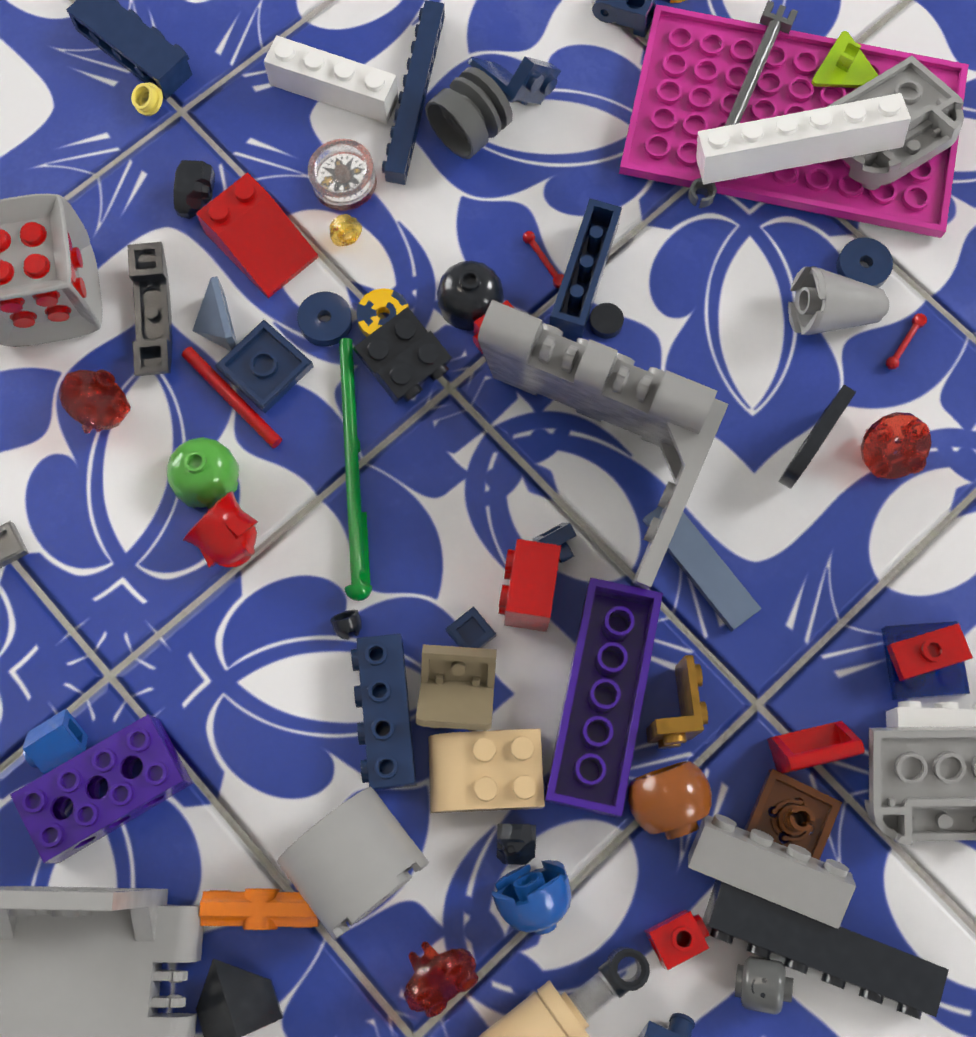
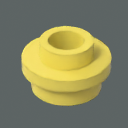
(147, 98)

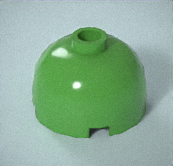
(202, 472)

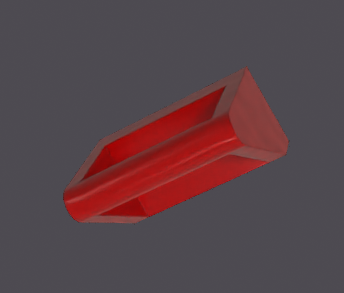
(814, 747)

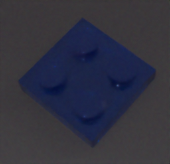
(938, 683)

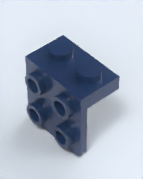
(530, 82)

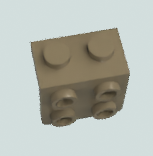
(456, 687)

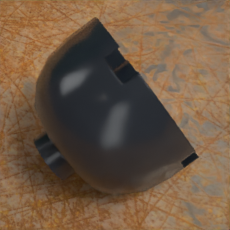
(467, 293)

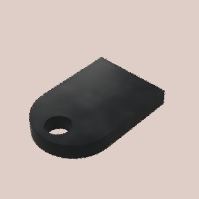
(816, 436)

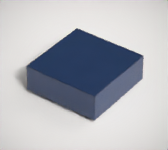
(471, 630)

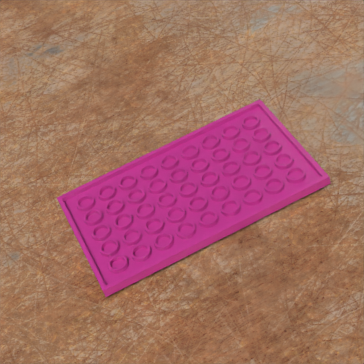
(691, 83)

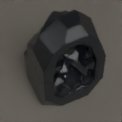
(192, 187)
(516, 843)

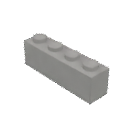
(772, 870)

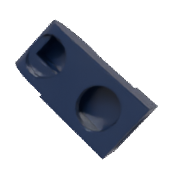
(628, 13)

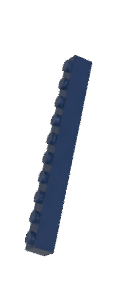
(414, 92)

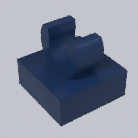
(559, 535)

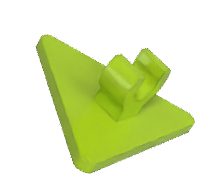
(844, 65)

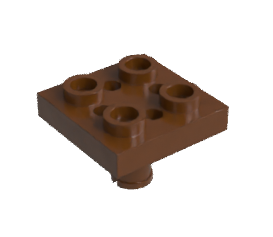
(814, 816)

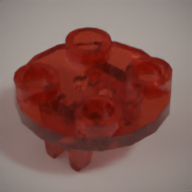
(93, 399)
(911, 447)
(438, 978)

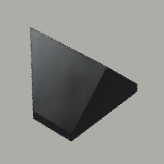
(236, 1002)

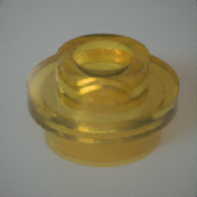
(345, 230)

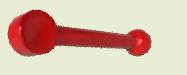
(529, 238)
(918, 321)

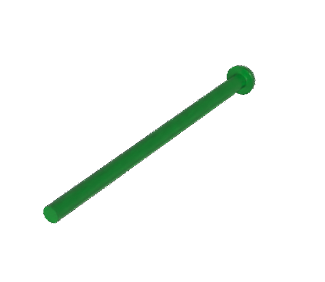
(357, 520)

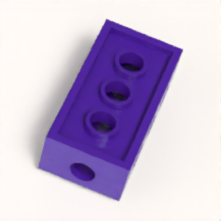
(79, 779)

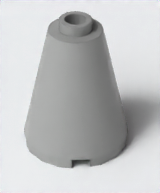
(833, 302)

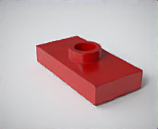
(929, 652)

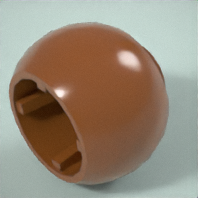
(670, 799)

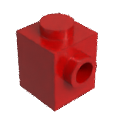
(678, 938)

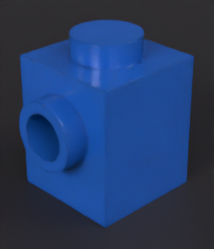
(54, 742)

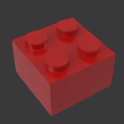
(531, 590)

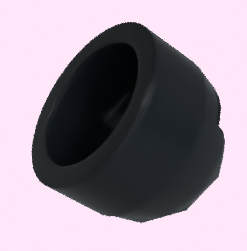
(347, 622)

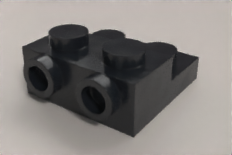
(403, 356)

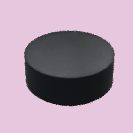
(606, 320)

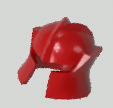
(224, 534)

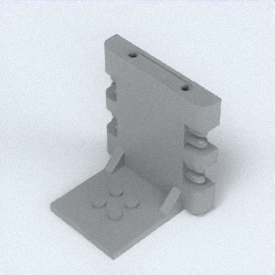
(608, 387)
(93, 961)

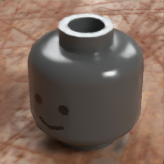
(763, 985)

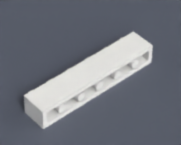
(802, 138)

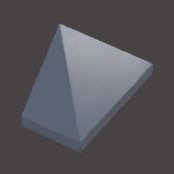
(214, 317)

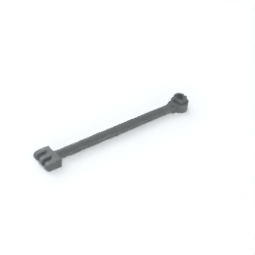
(775, 23)

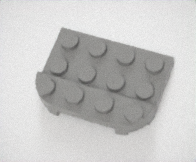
(933, 125)
(923, 783)

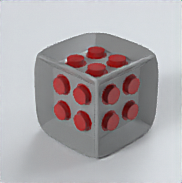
(45, 272)

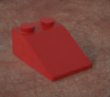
(256, 235)

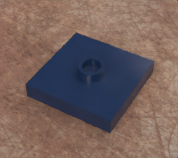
(264, 366)

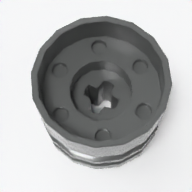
(469, 112)

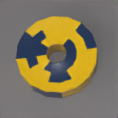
(375, 303)

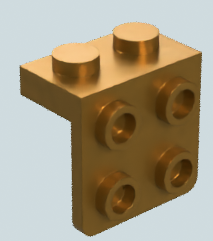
(694, 714)

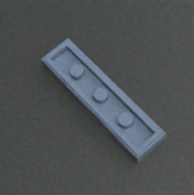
(709, 573)

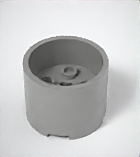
(351, 861)

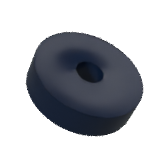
(868, 251)
(321, 305)

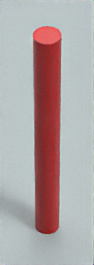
(231, 397)

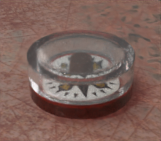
(342, 174)

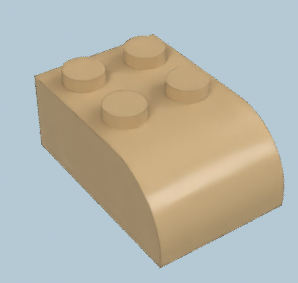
(486, 771)

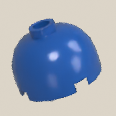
(534, 898)

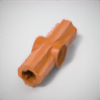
(256, 909)

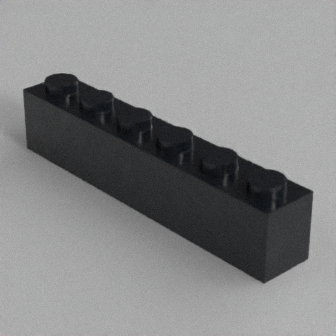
(833, 951)

